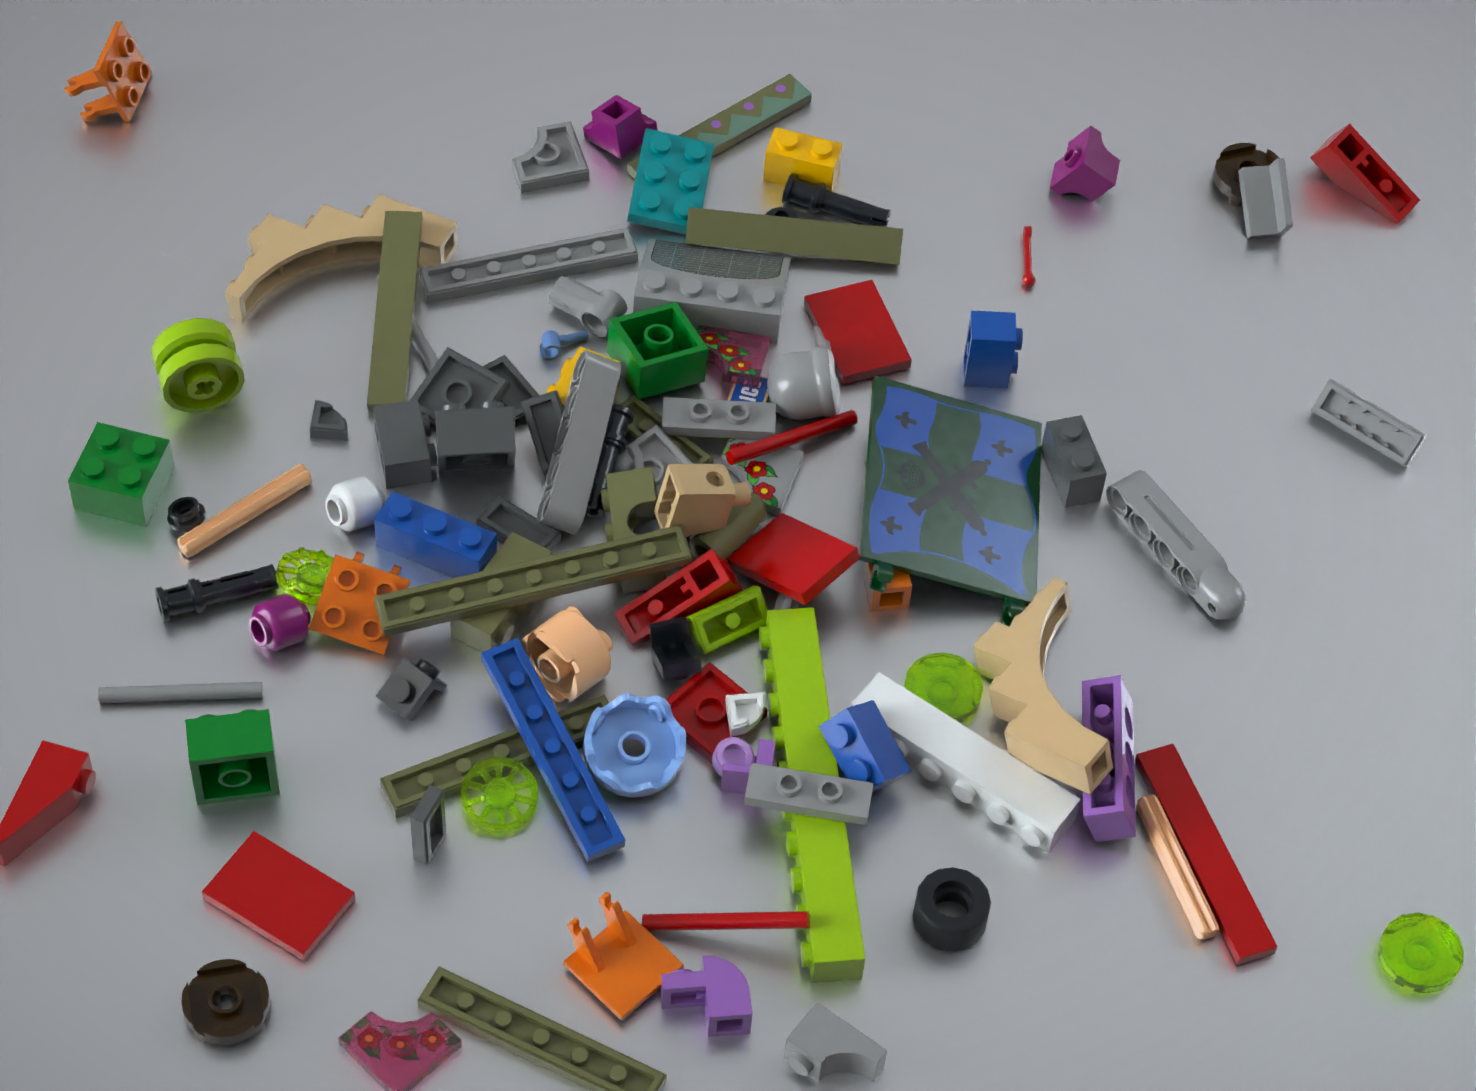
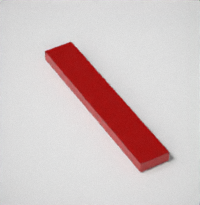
(1207, 855)

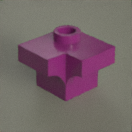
(618, 126)
(1085, 167)

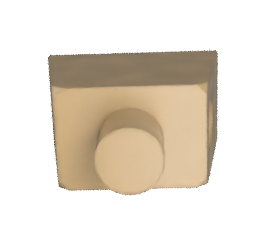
(698, 497)

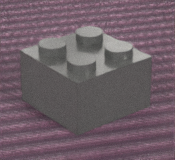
(475, 437)

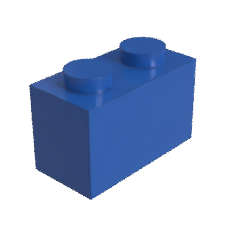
(991, 349)
(865, 746)

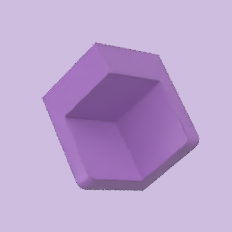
(736, 776)

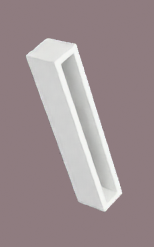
(973, 766)

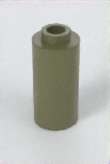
(740, 525)

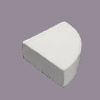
(744, 711)

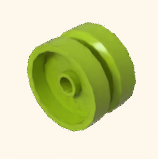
(197, 365)

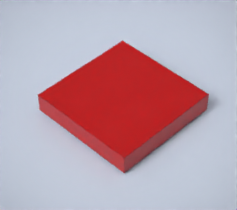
(702, 709)

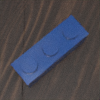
(433, 537)

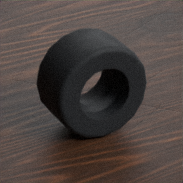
(954, 886)

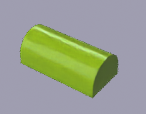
(727, 619)

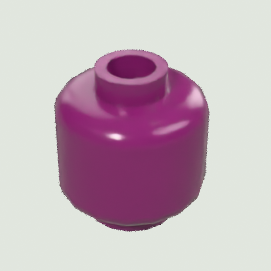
(279, 622)

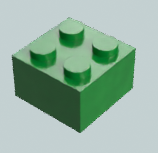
(657, 350)
(121, 474)
(232, 756)

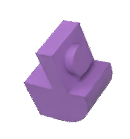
(716, 987)

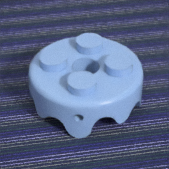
(638, 719)

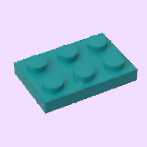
(669, 180)

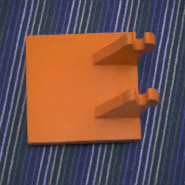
(120, 71)
(348, 606)
(621, 962)

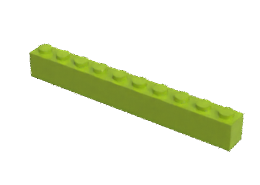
(819, 845)

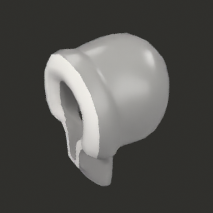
(805, 382)

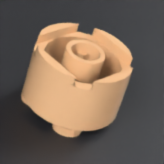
(568, 654)

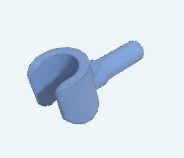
(552, 342)

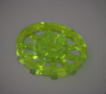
(310, 576)
(499, 794)

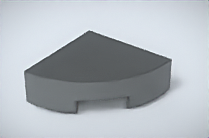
(327, 423)

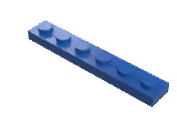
(553, 750)

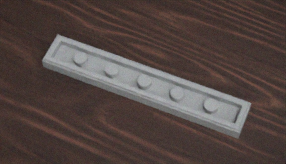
(528, 265)

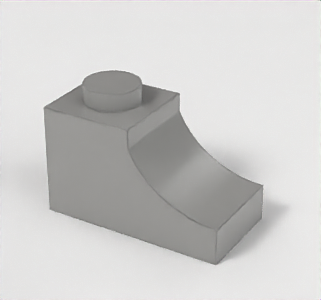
(830, 1045)

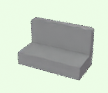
(1266, 200)

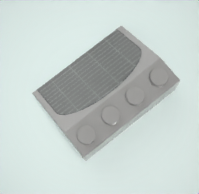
(715, 286)

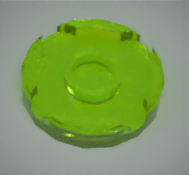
(946, 684)
(1421, 952)

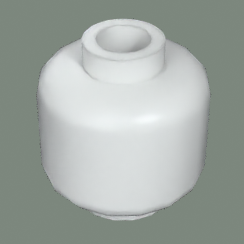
(354, 503)

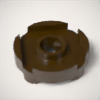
(1231, 161)
(229, 1025)

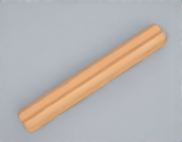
(244, 510)
(1177, 867)

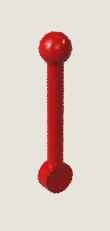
(1028, 279)

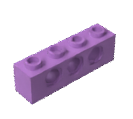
(1109, 712)

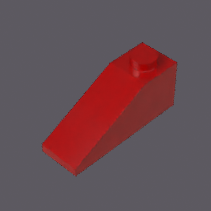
(1364, 174)
(679, 595)
(45, 797)

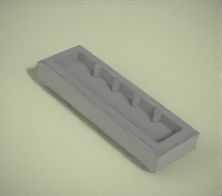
(718, 418)
(1368, 423)
(808, 794)

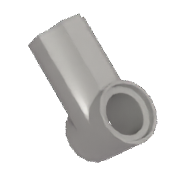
(587, 304)

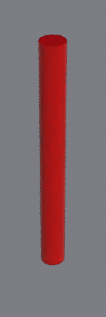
(791, 437)
(726, 921)

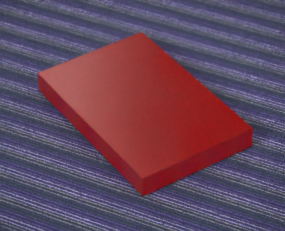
(858, 331)
(793, 558)
(278, 895)

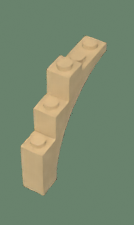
(330, 238)
(1038, 726)

